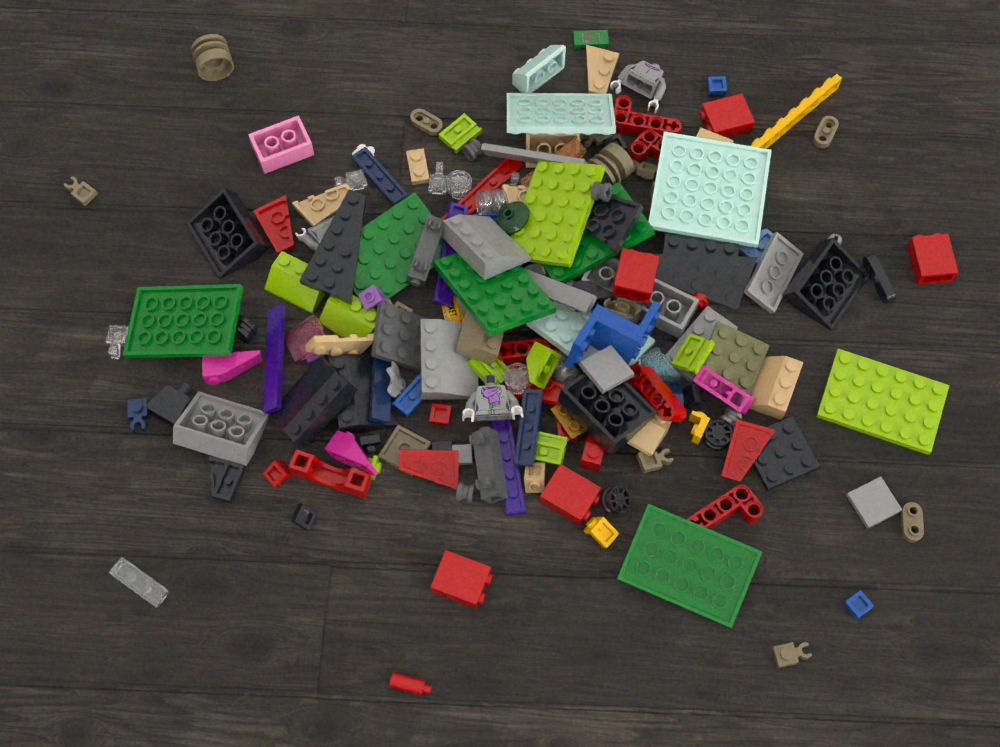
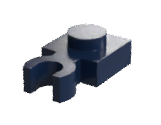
(137, 412)

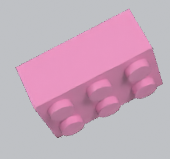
(281, 144)

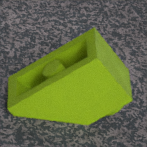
(541, 364)

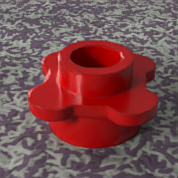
(702, 300)

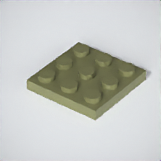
(736, 356)

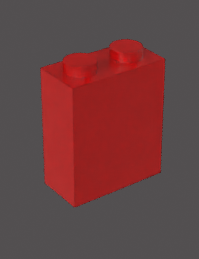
(727, 116)
(932, 258)
(635, 275)
(570, 495)
(461, 580)

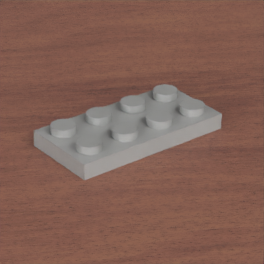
(773, 272)
(702, 327)

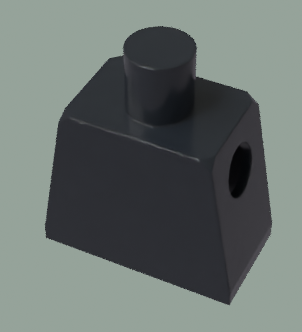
(170, 403)

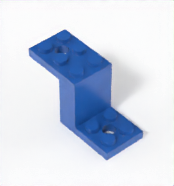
(608, 329)

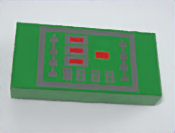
(593, 38)

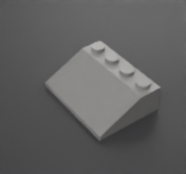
(483, 244)
(442, 370)
(220, 428)

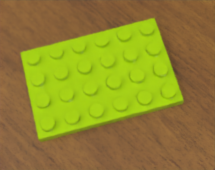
(558, 211)
(883, 401)

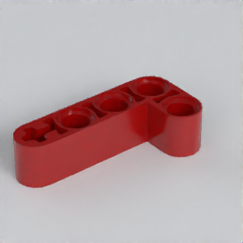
(629, 120)
(645, 147)
(515, 346)
(657, 393)
(734, 504)

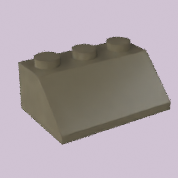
(476, 343)

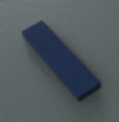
(379, 176)
(380, 399)
(529, 428)

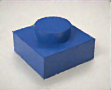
(717, 85)
(858, 604)

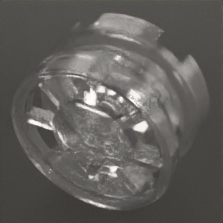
(459, 184)
(516, 378)

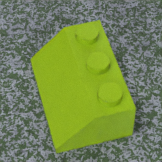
(285, 283)
(347, 318)

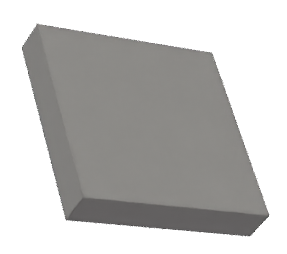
(606, 369)
(874, 502)

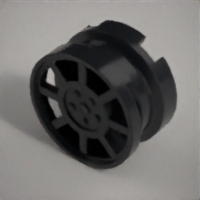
(245, 329)
(717, 435)
(614, 500)

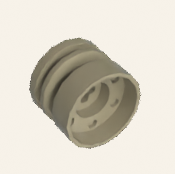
(212, 57)
(616, 162)

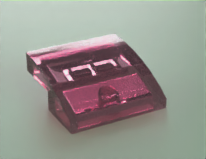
(300, 336)

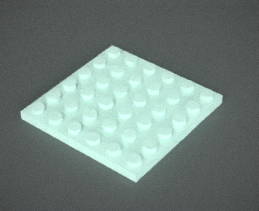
(710, 189)

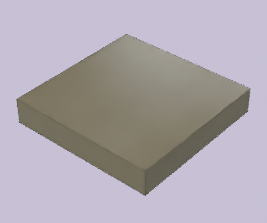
(401, 439)

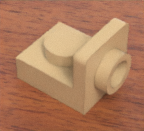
(535, 478)

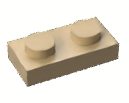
(417, 166)

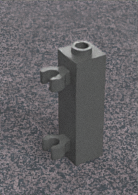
(425, 251)
(489, 465)

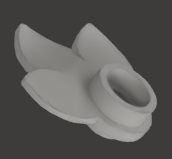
(397, 384)

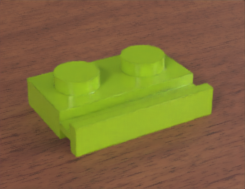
(460, 133)
(693, 353)
(482, 369)
(551, 448)

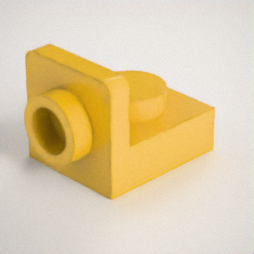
(701, 422)
(601, 531)

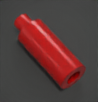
(409, 684)

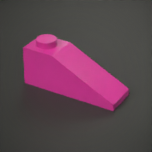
(221, 369)
(724, 389)
(346, 450)

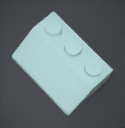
(539, 69)

